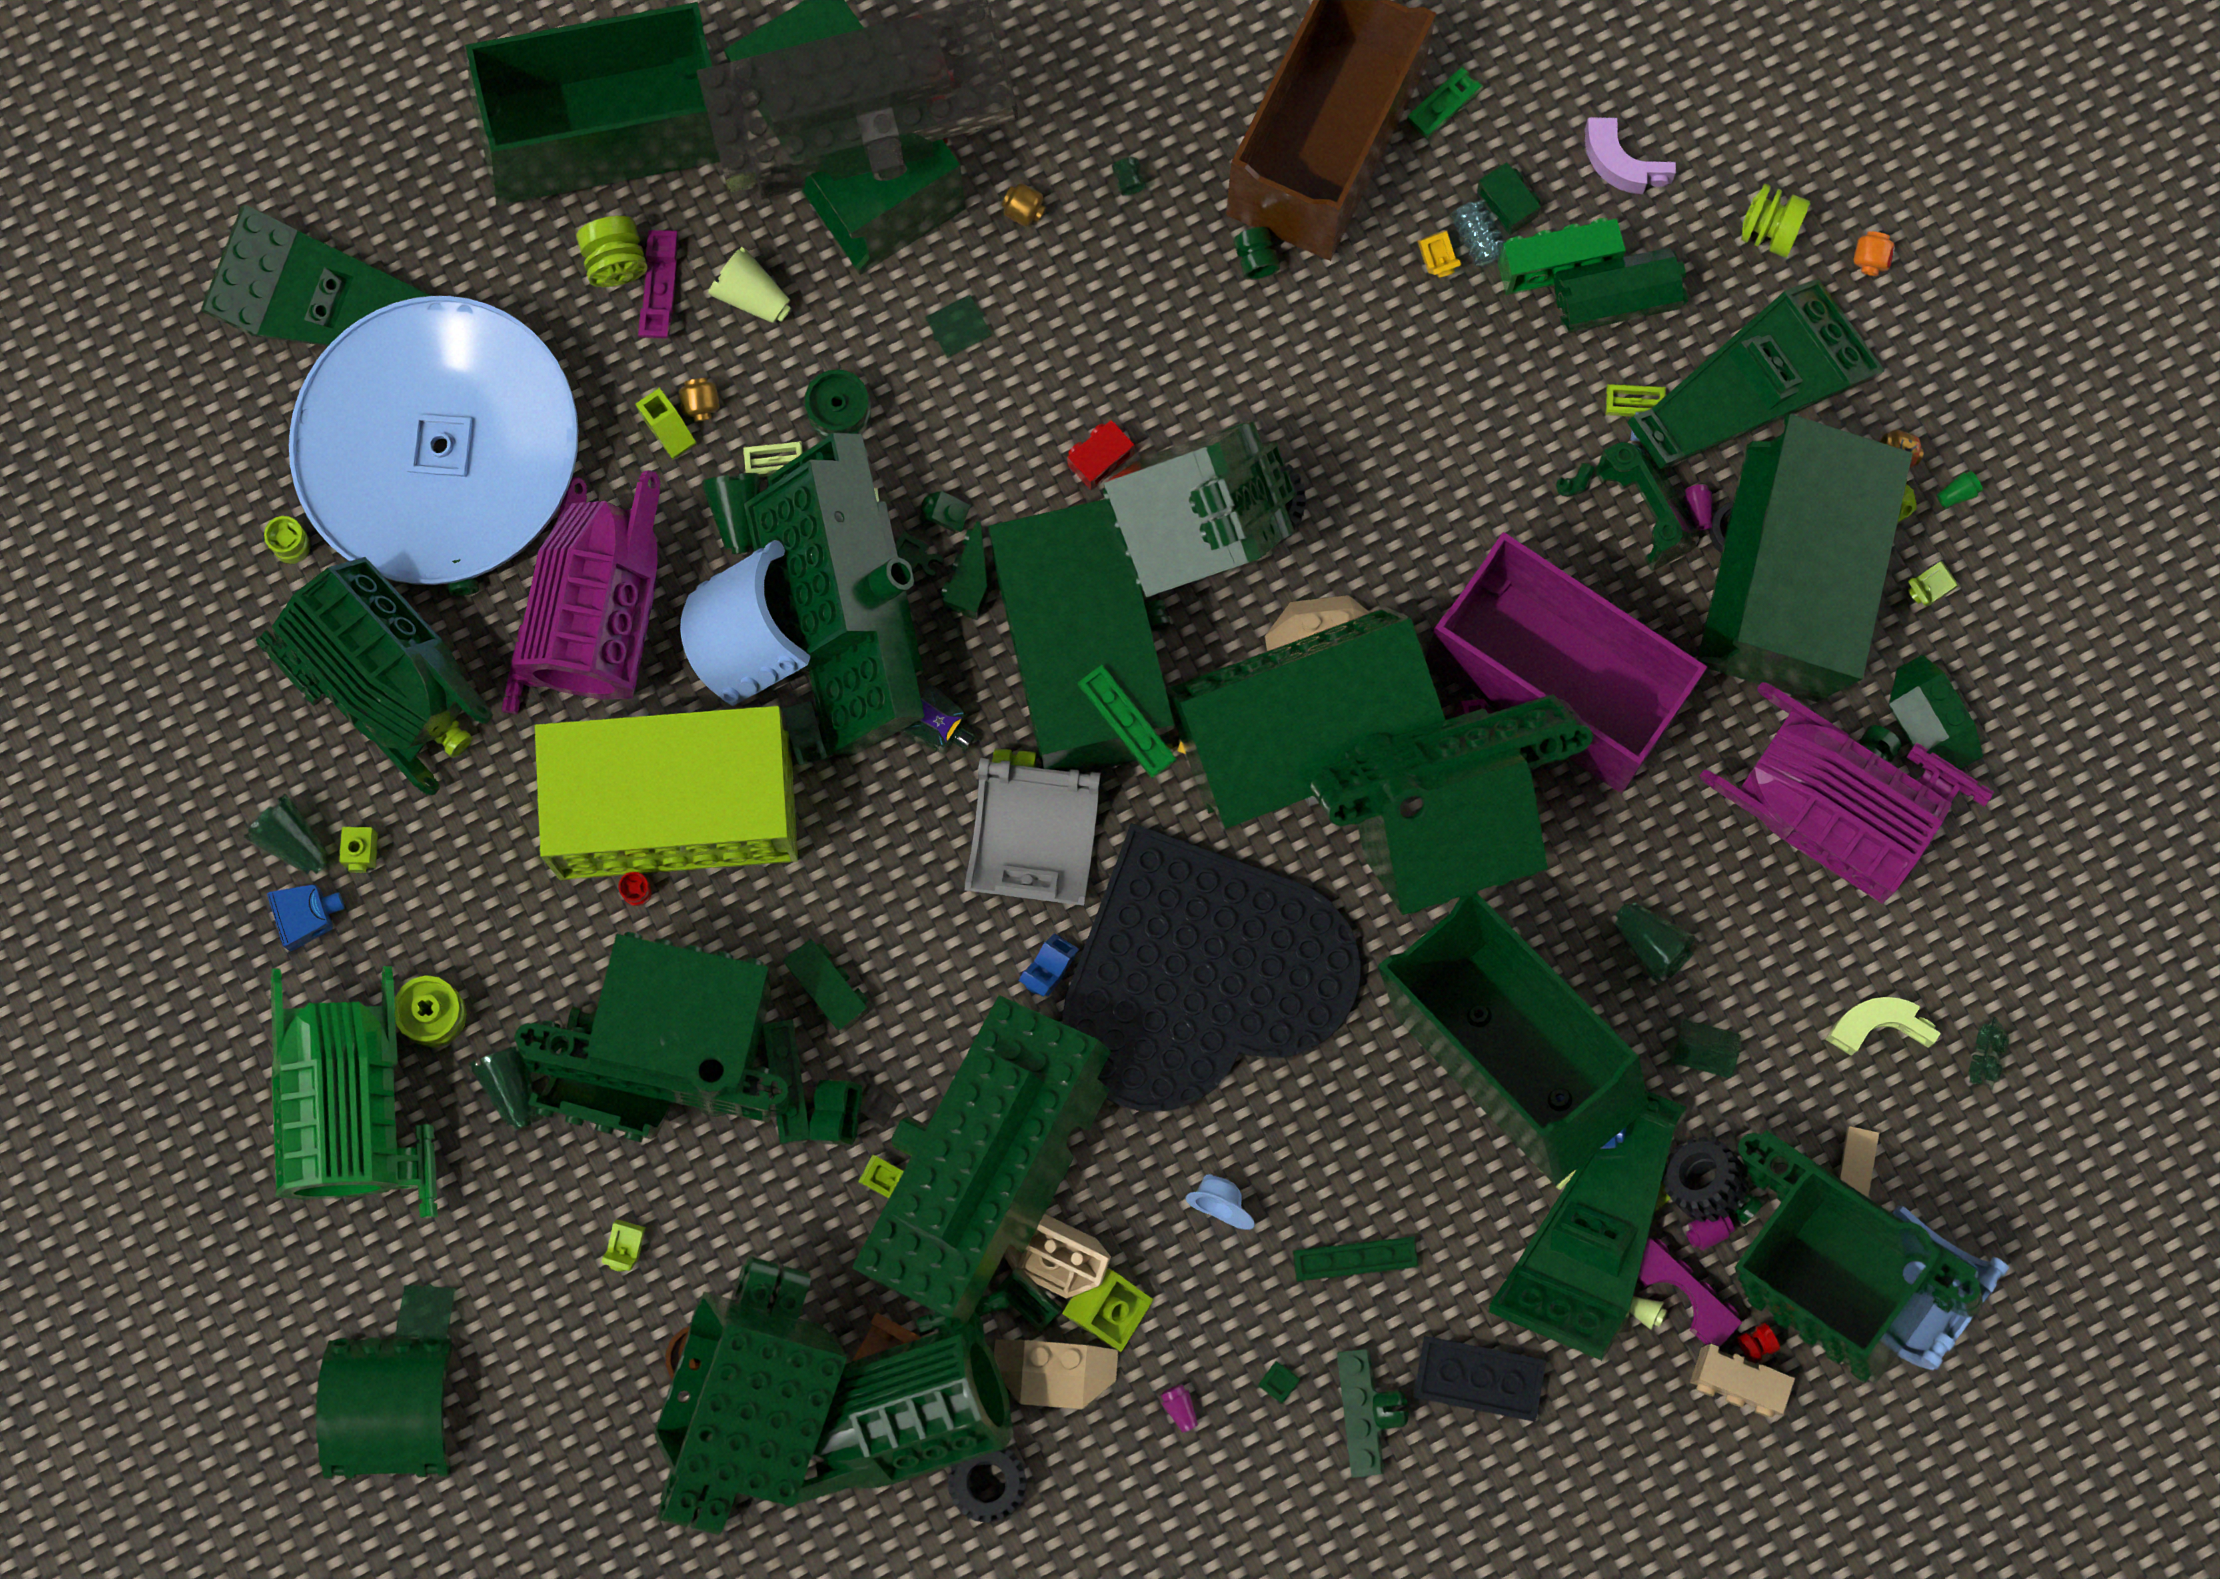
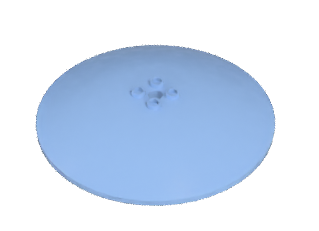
(383, 401)

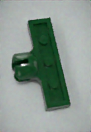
(1366, 1412)

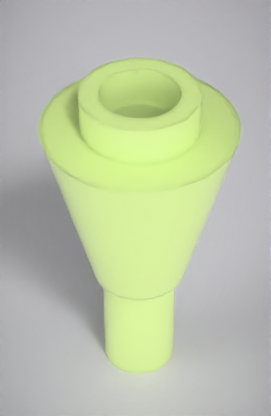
(1648, 1311)

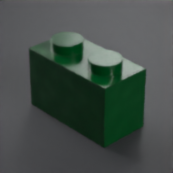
(1509, 198)

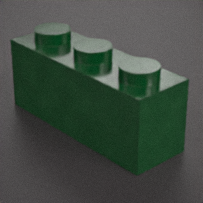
(827, 985)

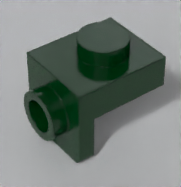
(944, 511)

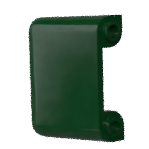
(1674, 531)

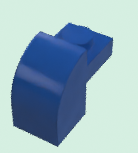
(1049, 966)

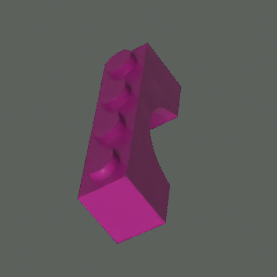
(1711, 1319)

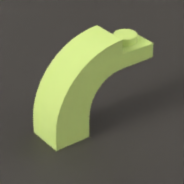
(1880, 1012)

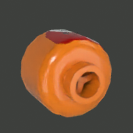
(1874, 253)

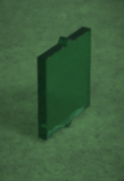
(958, 326)
(425, 1312)

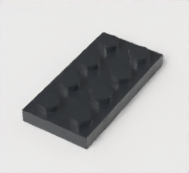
(1479, 1379)

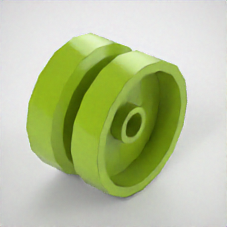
(412, 1007)

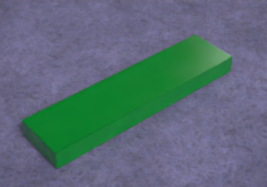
(1127, 722)

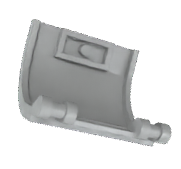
(1033, 832)

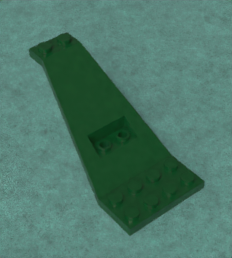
(278, 277)
(1774, 366)

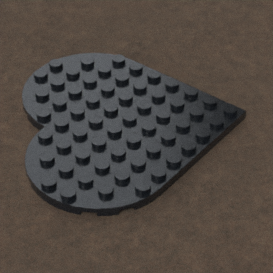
(1204, 966)

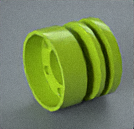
(1775, 220)
(611, 251)

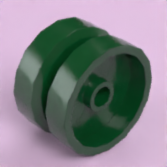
(833, 390)

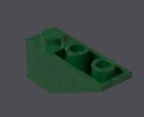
(969, 583)

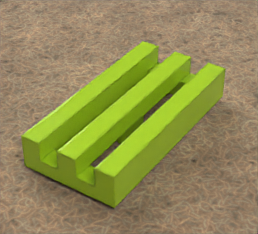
(1635, 390)

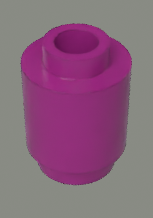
(1709, 1233)

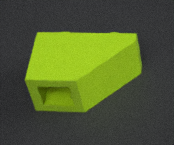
(665, 423)

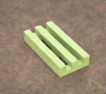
(768, 449)

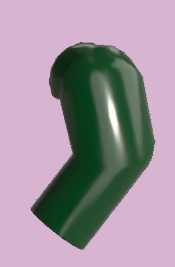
(1575, 485)

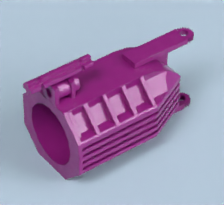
(589, 599)
(1845, 800)

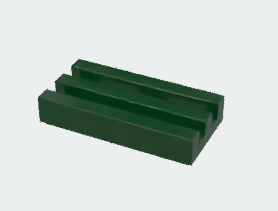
(1032, 1296)

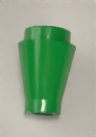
(1961, 489)

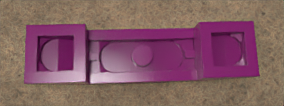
(659, 284)

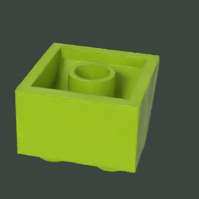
(1109, 1310)

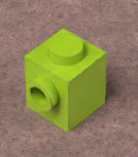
(358, 848)

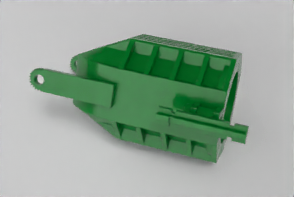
(339, 1103)

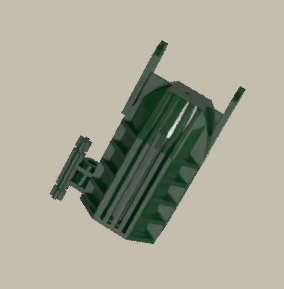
(373, 663)
(914, 1408)

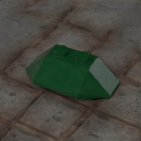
(1934, 713)

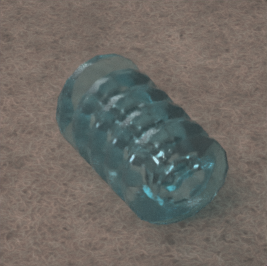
(1477, 232)

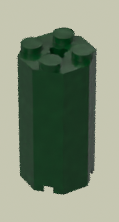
(1620, 289)

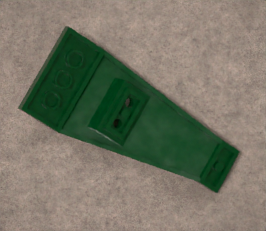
(1589, 1250)

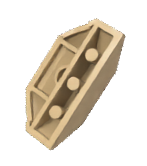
(1310, 617)
(1061, 1258)
(1055, 1372)

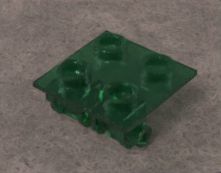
(1995, 1043)

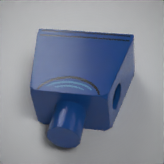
(303, 914)

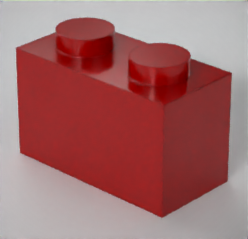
(1100, 454)

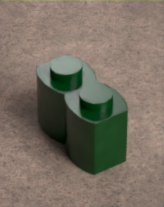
(836, 1112)

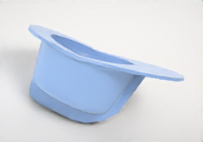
(1222, 1200)

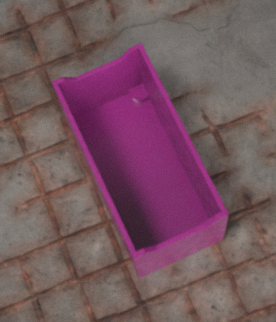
(1540, 633)

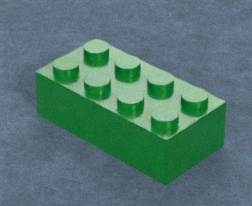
(1534, 260)

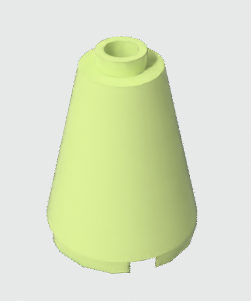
(750, 288)

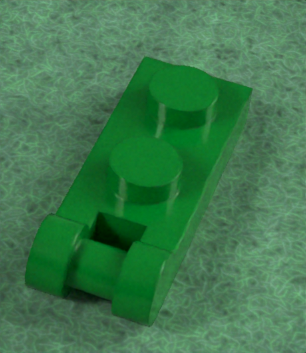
(1444, 103)

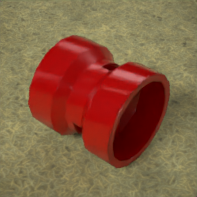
(630, 884)
(1758, 1343)

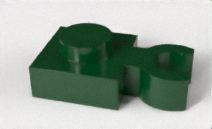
(915, 554)

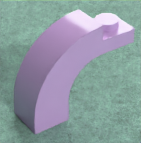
(1617, 166)

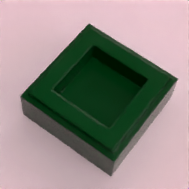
(1278, 1382)

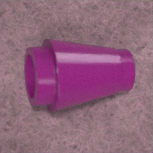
(1699, 505)
(1180, 1407)

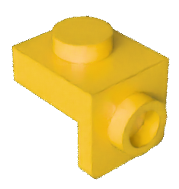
(1438, 254)

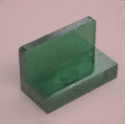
(1707, 1048)

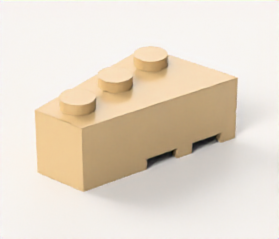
(1741, 1381)

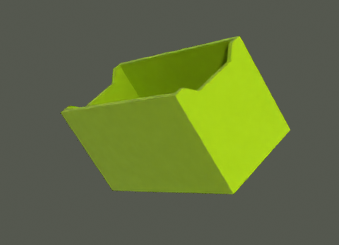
(665, 793)

